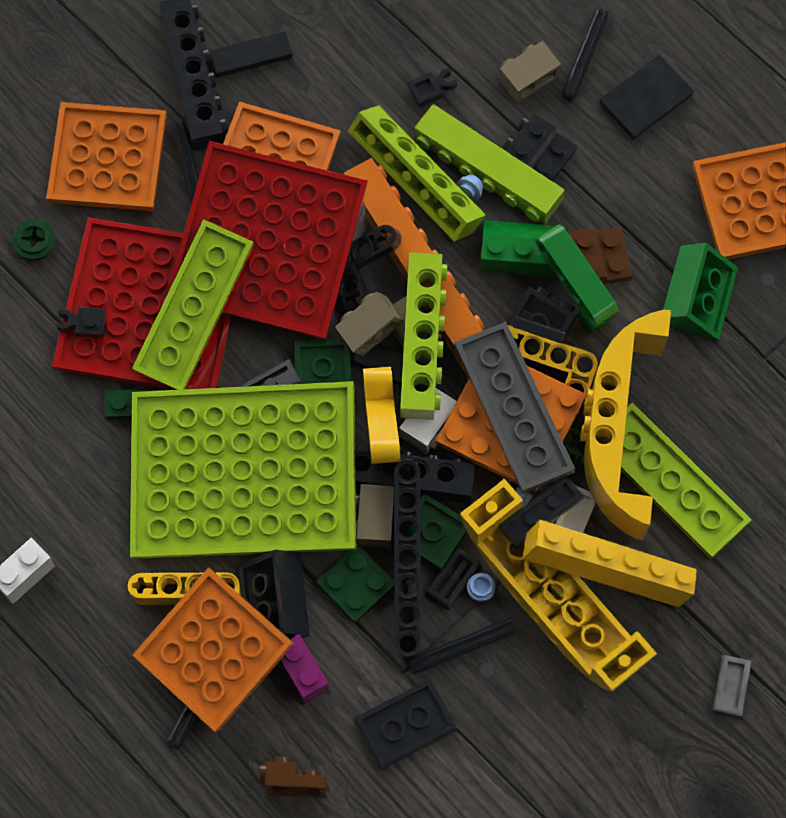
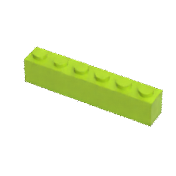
(491, 164)

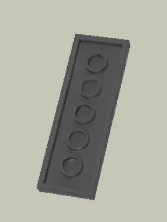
(514, 407)

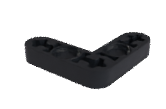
(356, 262)

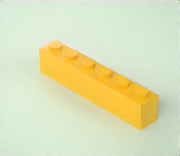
(609, 563)

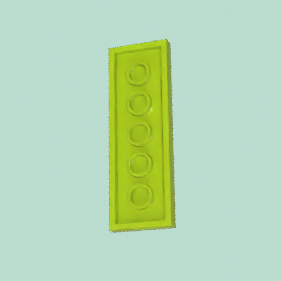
(193, 306)
(679, 486)

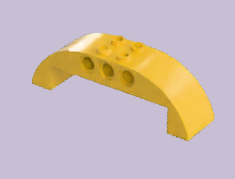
(606, 421)
(554, 598)

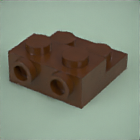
(605, 253)
(282, 779)

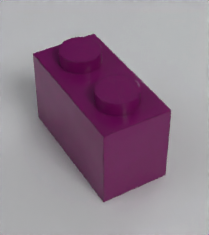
(304, 671)

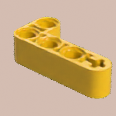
(570, 365)
(381, 415)
(182, 580)

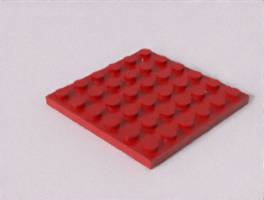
(299, 230)
(129, 276)

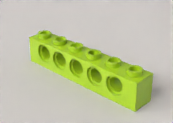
(416, 173)
(415, 403)

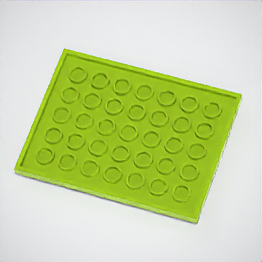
(243, 470)

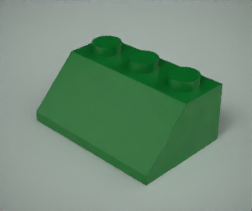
(513, 249)
(700, 291)

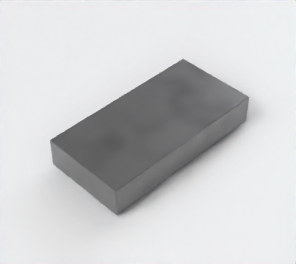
(731, 686)

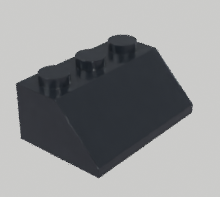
(277, 590)

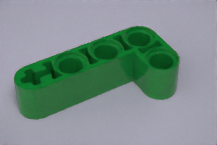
(578, 278)

